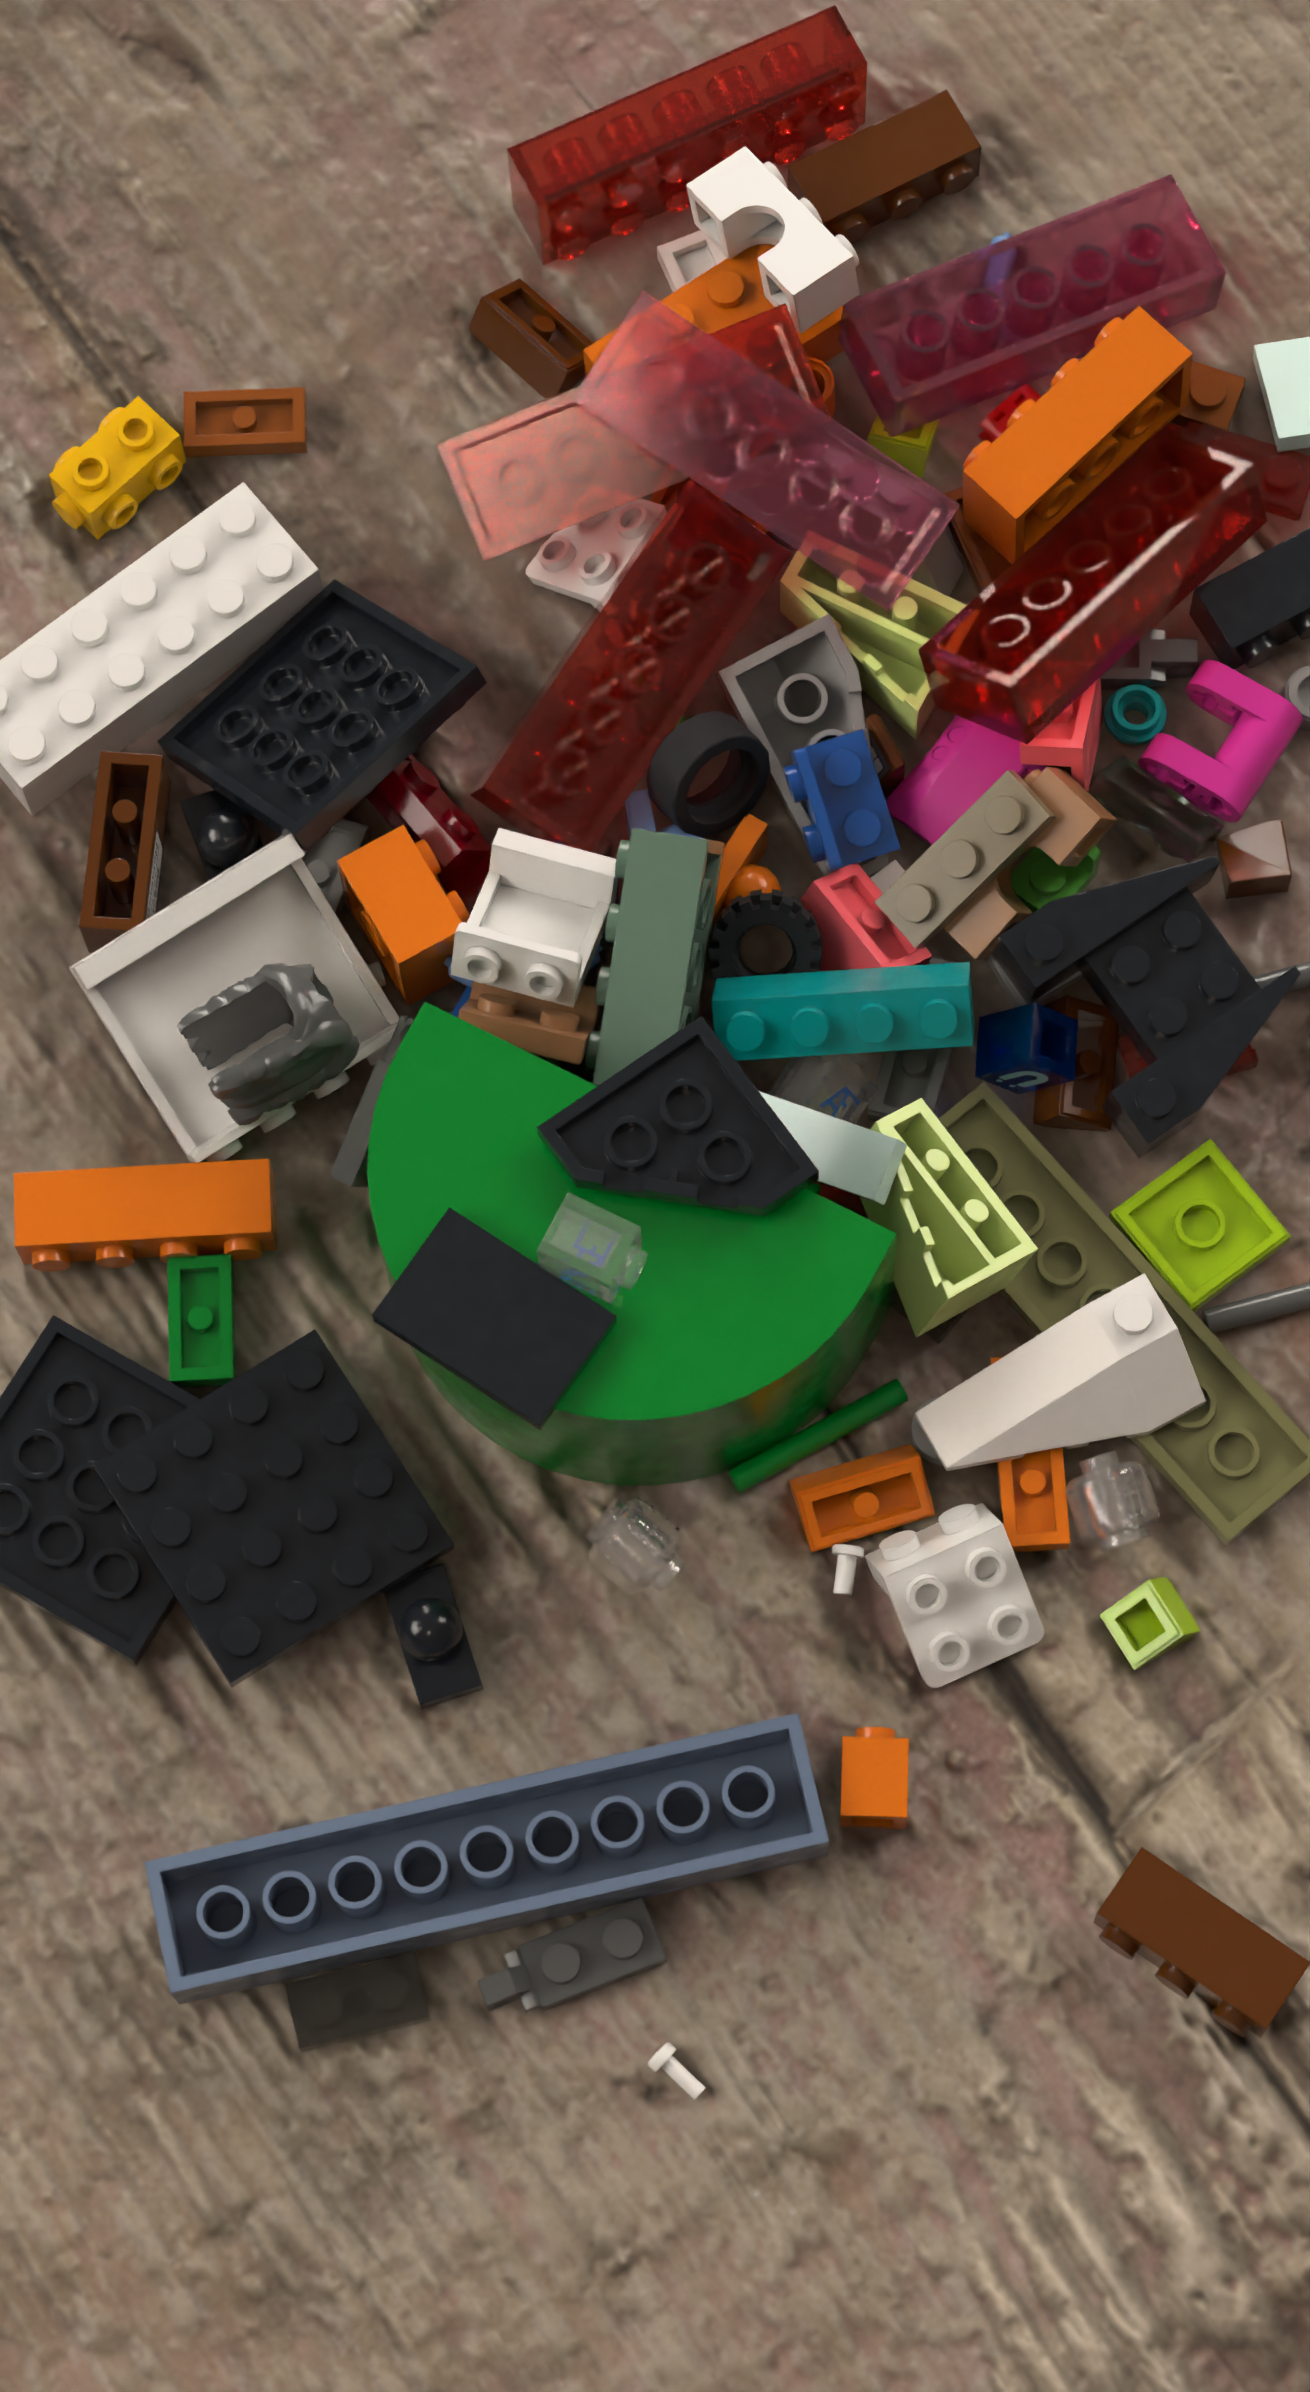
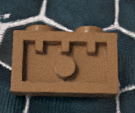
(534, 1023)

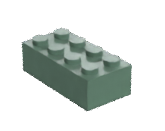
(658, 945)

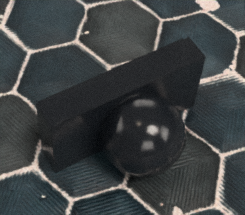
(220, 831)
(433, 1637)

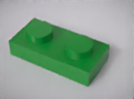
(201, 1320)

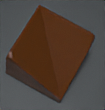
(1255, 860)

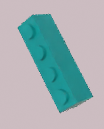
(845, 1011)

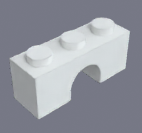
(750, 205)

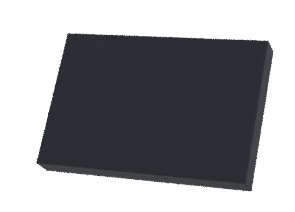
(494, 1318)

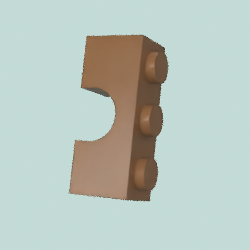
(1067, 840)

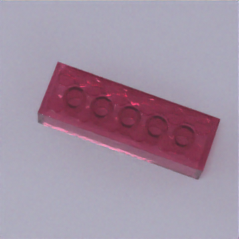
(1027, 304)
(765, 451)

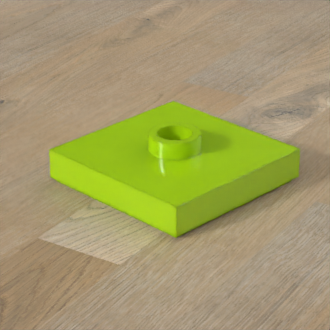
(1200, 1225)

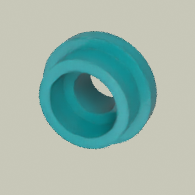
(1135, 698)

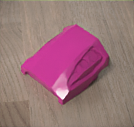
(954, 777)

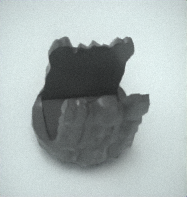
(285, 1069)

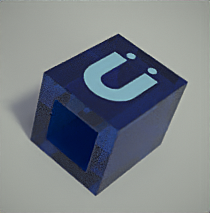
(1026, 1048)

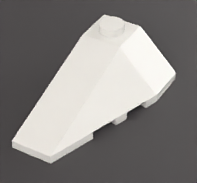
(1082, 1381)

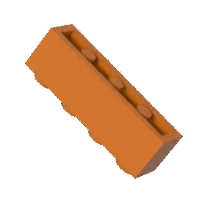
(145, 1213)

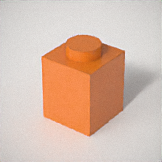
(874, 1779)

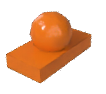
(739, 864)

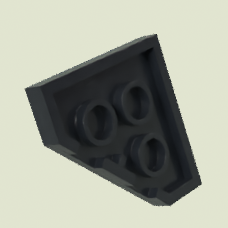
(681, 1131)

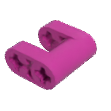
(1259, 735)

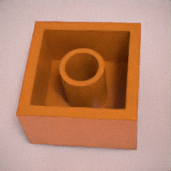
(403, 910)

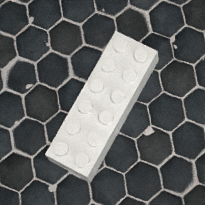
(147, 644)

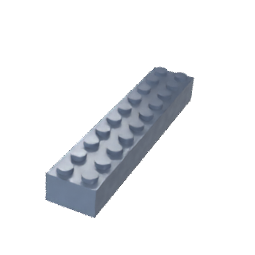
(486, 1859)

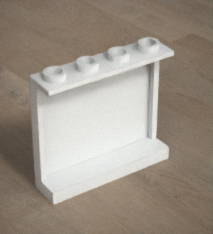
(204, 943)

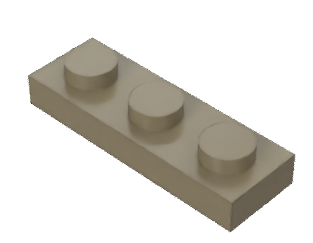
(965, 859)

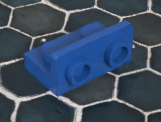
(842, 801)

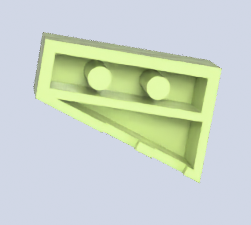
(878, 640)
(949, 1223)

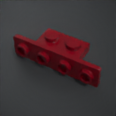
(415, 800)

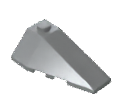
(796, 697)

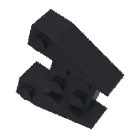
(1163, 981)

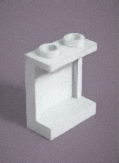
(536, 918)

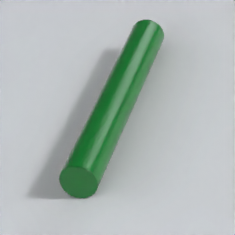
(817, 1435)

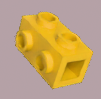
(116, 469)

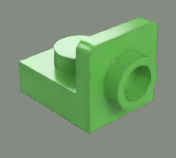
(1043, 880)

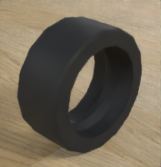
(686, 752)

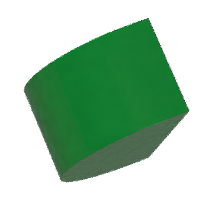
(719, 1342)

